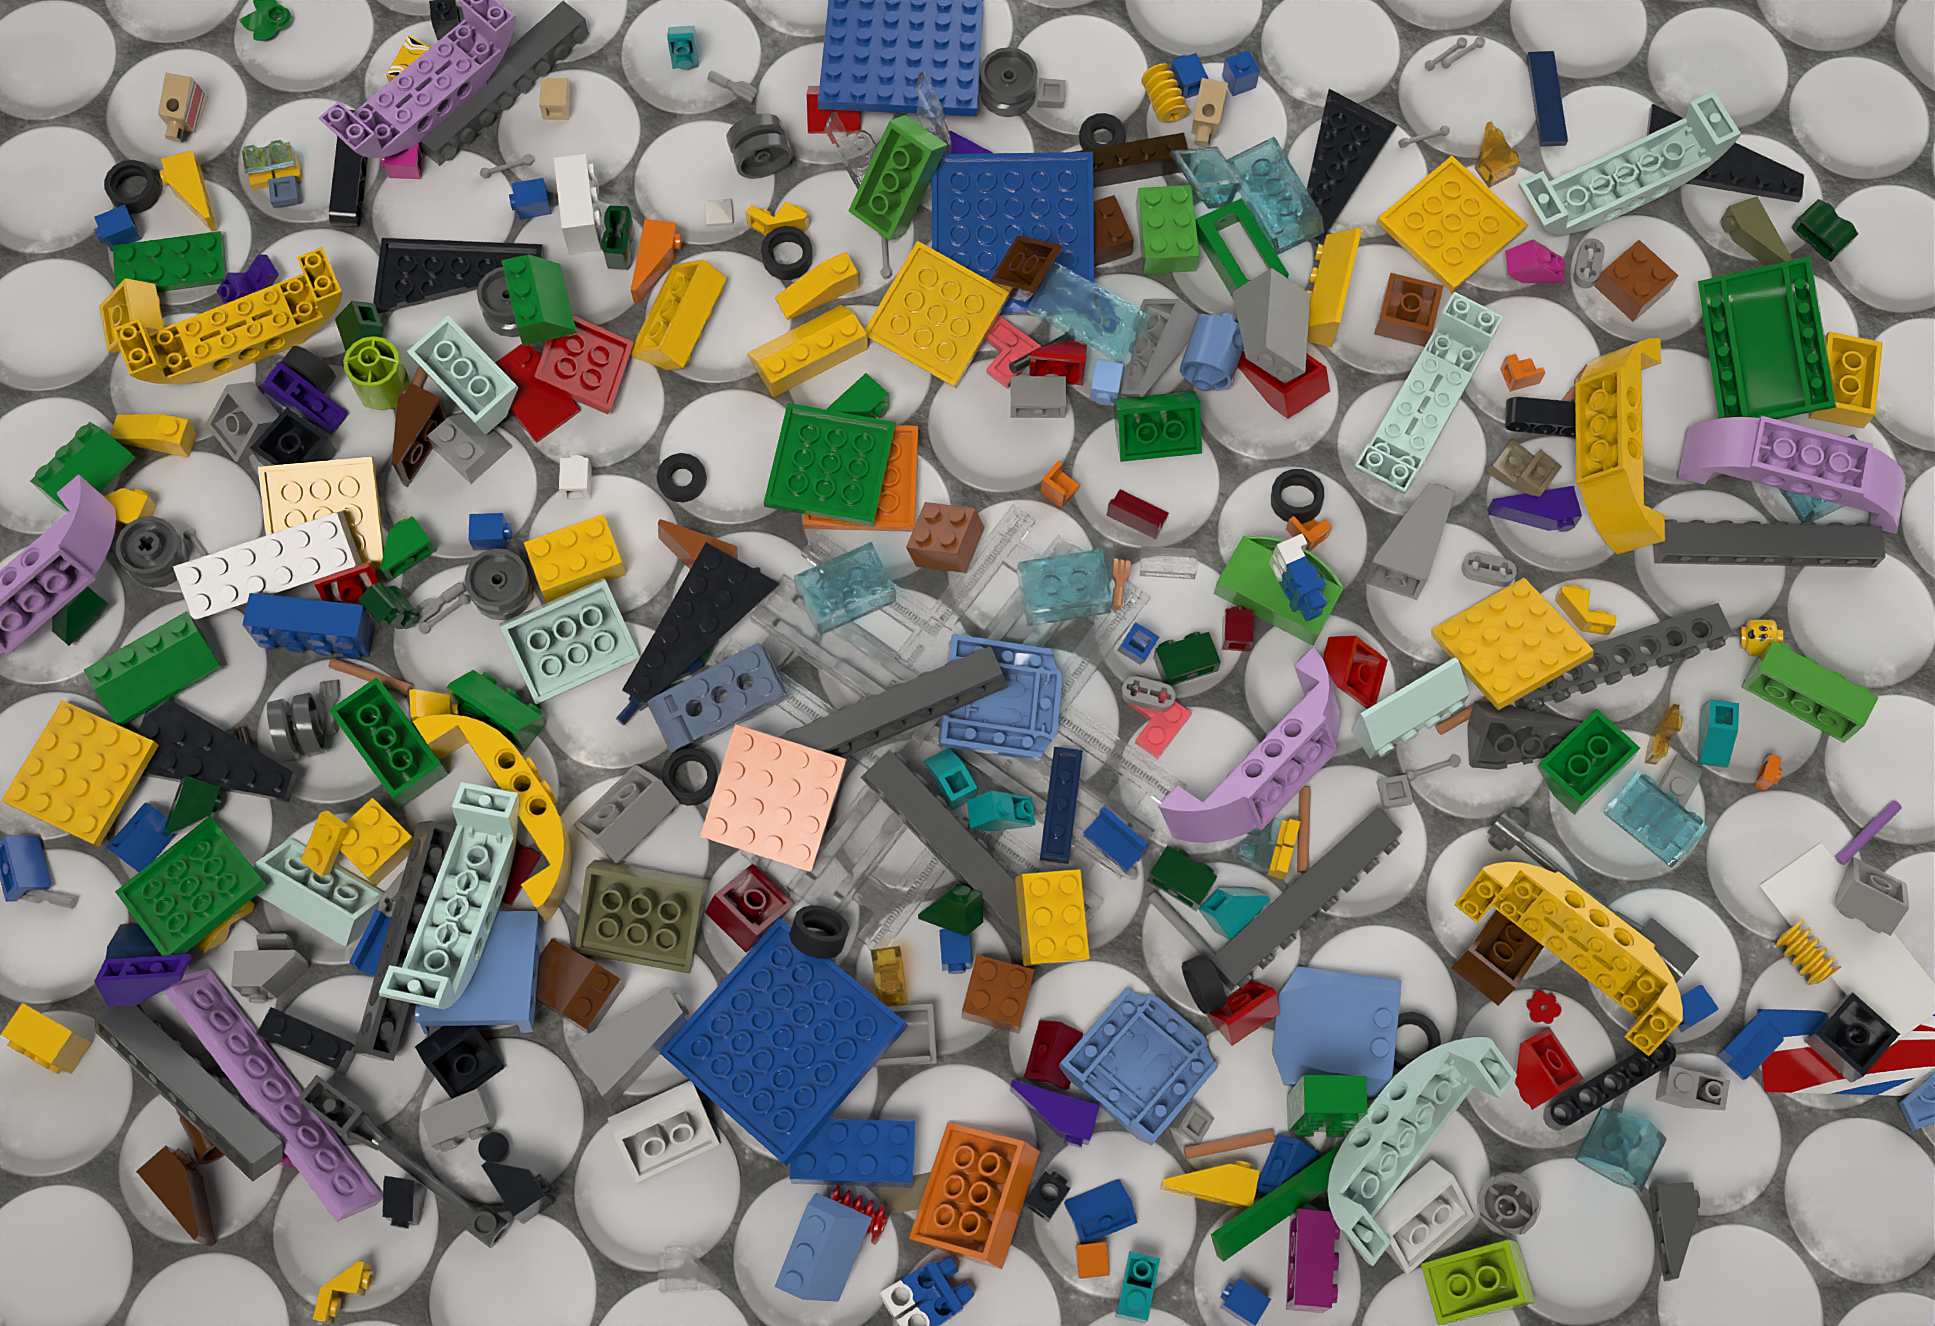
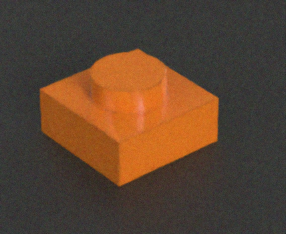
(1769, 772)

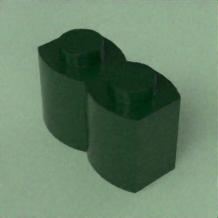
(1825, 230)
(618, 237)
(390, 606)

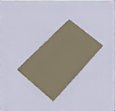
(903, 1199)

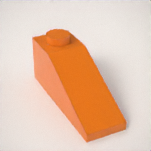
(654, 256)

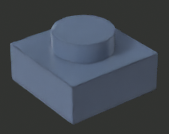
(283, 191)

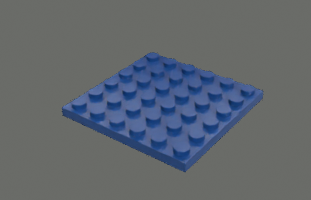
(883, 45)
(994, 197)
(783, 1042)

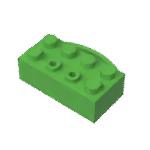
(1253, 585)

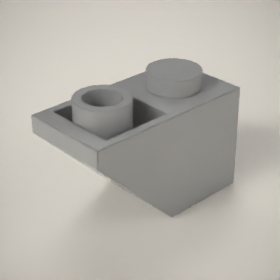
(1692, 1089)

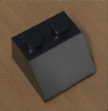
(459, 1058)
(520, 1190)

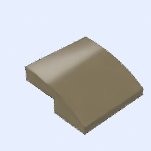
(1523, 470)

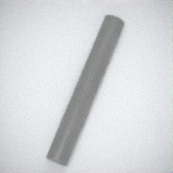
(1183, 928)

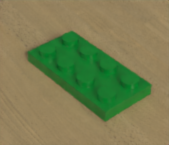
(172, 261)

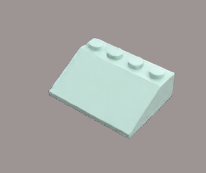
(569, 640)

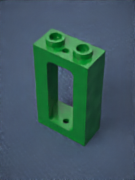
(1219, 254)

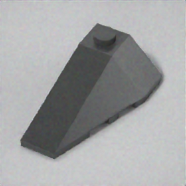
(1512, 735)

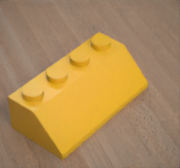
(1331, 284)
(678, 315)
(809, 350)

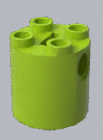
(376, 372)

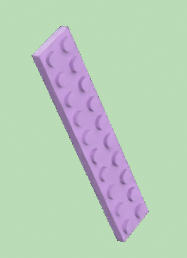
(273, 1094)

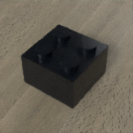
(291, 442)
(1852, 1037)

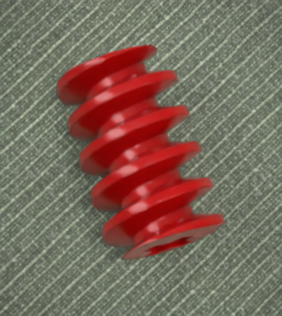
(878, 1220)

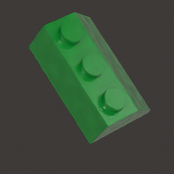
(538, 299)
(1158, 426)
(89, 454)
(497, 707)
(1587, 761)

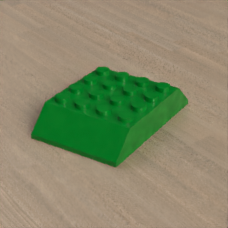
(1767, 342)

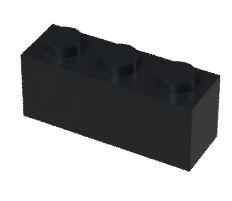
(307, 1041)

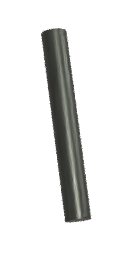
(1024, 361)

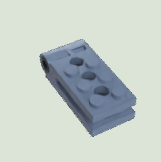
(675, 707)

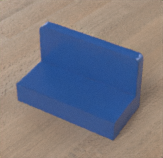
(141, 838)
(1116, 840)
(22, 866)
(370, 945)
(1751, 1046)
(1284, 1161)
(1101, 1211)

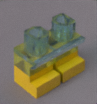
(264, 161)
(1273, 848)

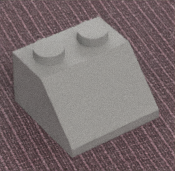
(240, 418)
(467, 446)
(1872, 897)
(266, 973)

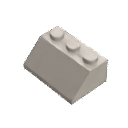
(626, 813)

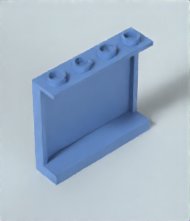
(503, 982)

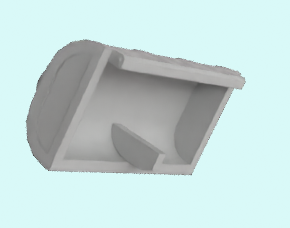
(917, 1042)

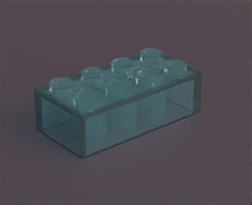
(1276, 196)
(1087, 313)

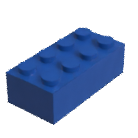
(309, 625)
(857, 1154)

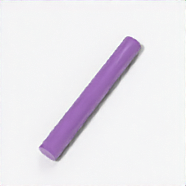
(1868, 833)

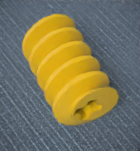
(1164, 94)
(1807, 954)

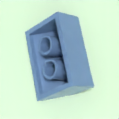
(823, 1250)

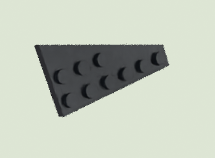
(1343, 156)
(1739, 168)
(434, 269)
(706, 607)
(211, 755)

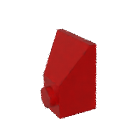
(1060, 359)
(1355, 668)
(1544, 1069)

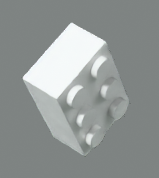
(579, 204)

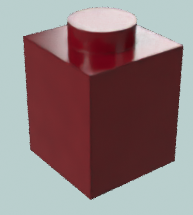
(1237, 629)

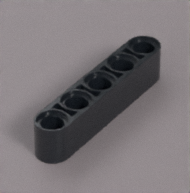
(347, 186)
(1541, 416)
(1598, 1092)

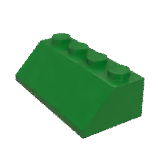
(152, 668)

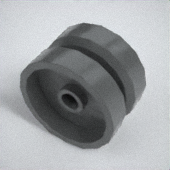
(1008, 81)
(759, 146)
(496, 303)
(150, 550)
(499, 584)
(295, 727)

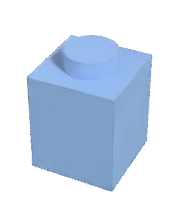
(1106, 382)

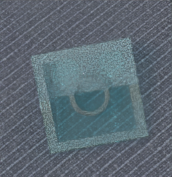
(1208, 175)
(1621, 1148)

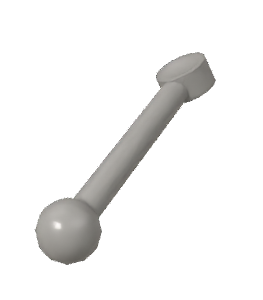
(1461, 43)
(1479, 43)
(1404, 142)
(526, 160)
(885, 271)
(189, 534)
(425, 627)
(1454, 762)

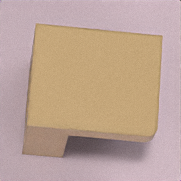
(555, 98)

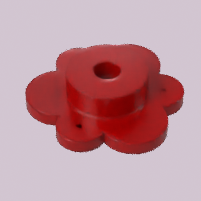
(1548, 1001)

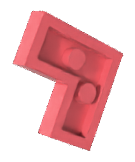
(1012, 345)
(1162, 726)

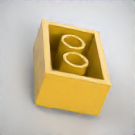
(1855, 379)
(574, 557)
(1052, 917)

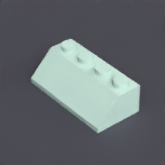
(465, 374)
(1412, 709)
(331, 904)

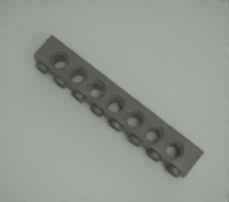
(1707, 621)
(386, 1016)

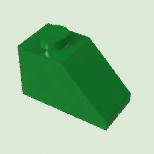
(863, 399)
(405, 548)

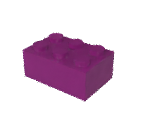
(1312, 1261)

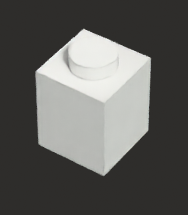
(575, 478)

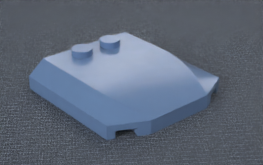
(1013, 720)
(1337, 1027)
(1140, 1064)

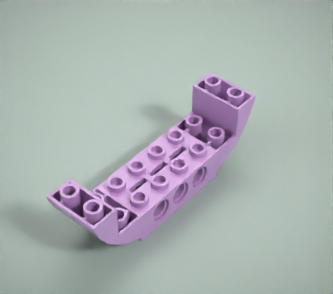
(430, 86)
(1798, 462)
(55, 564)
(1269, 772)

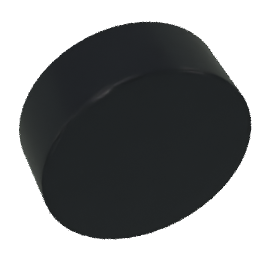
(494, 1147)

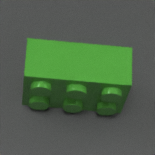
(1167, 229)

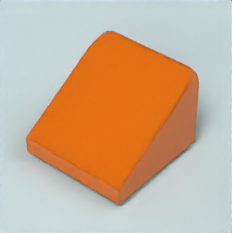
(1092, 1260)

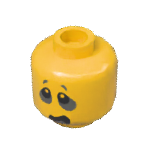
(1759, 635)

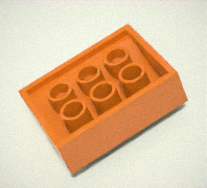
(975, 1194)

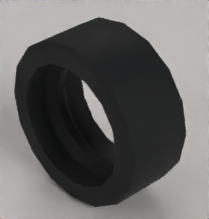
(128, 169)
(782, 235)
(310, 368)
(1302, 478)
(686, 755)
(814, 944)
(1204, 984)
(1426, 1025)

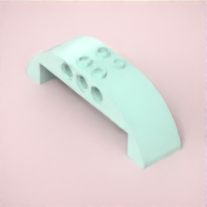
(1634, 172)
(461, 900)
(1402, 1127)

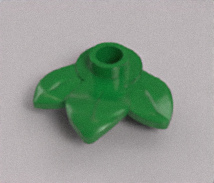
(264, 19)

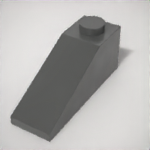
(1674, 1219)

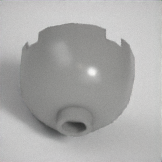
(1509, 1203)

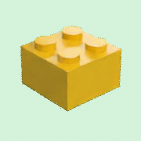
(375, 842)
(45, 1040)

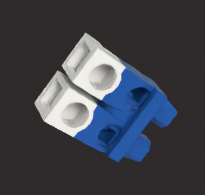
(1298, 578)
(930, 1289)

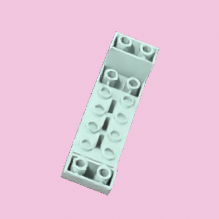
(1430, 393)

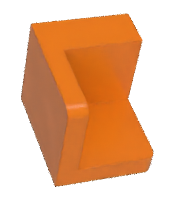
(1520, 373)
(1058, 486)
(1312, 531)

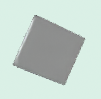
(274, 942)
(1192, 1123)

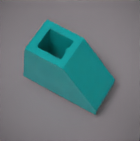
(683, 47)
(1717, 732)
(951, 778)
(1000, 811)
(1232, 909)
(1137, 1287)

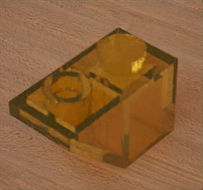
(1495, 158)
(889, 976)

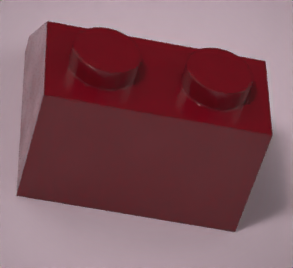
(748, 907)

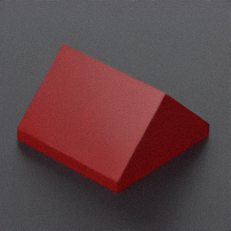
(818, 118)
(348, 584)
(1245, 1011)

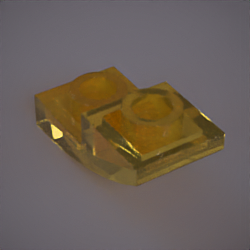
(1663, 732)

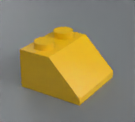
(127, 303)

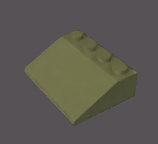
(640, 915)

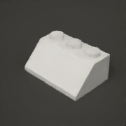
(663, 1131)
(1423, 1215)

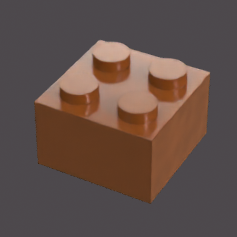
(1636, 280)
(1408, 309)
(945, 537)
(997, 994)

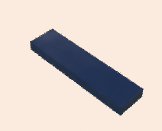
(1547, 98)
(1061, 805)

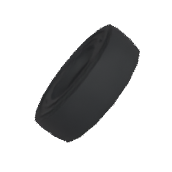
(1101, 121)
(687, 492)

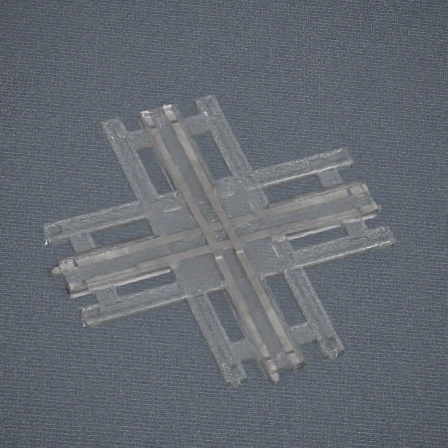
(870, 667)

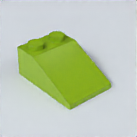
(1477, 1282)

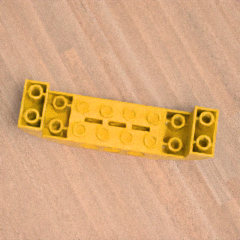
(235, 331)
(1612, 447)
(1586, 939)

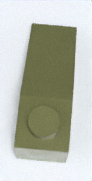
(1754, 232)

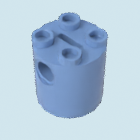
(1213, 352)

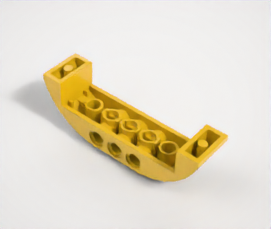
(514, 774)

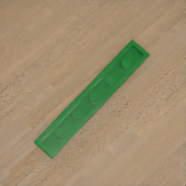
(1273, 1207)

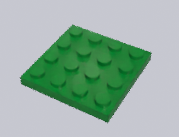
(830, 464)
(190, 889)

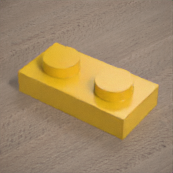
(324, 843)

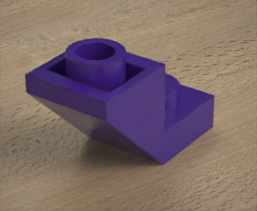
(258, 277)

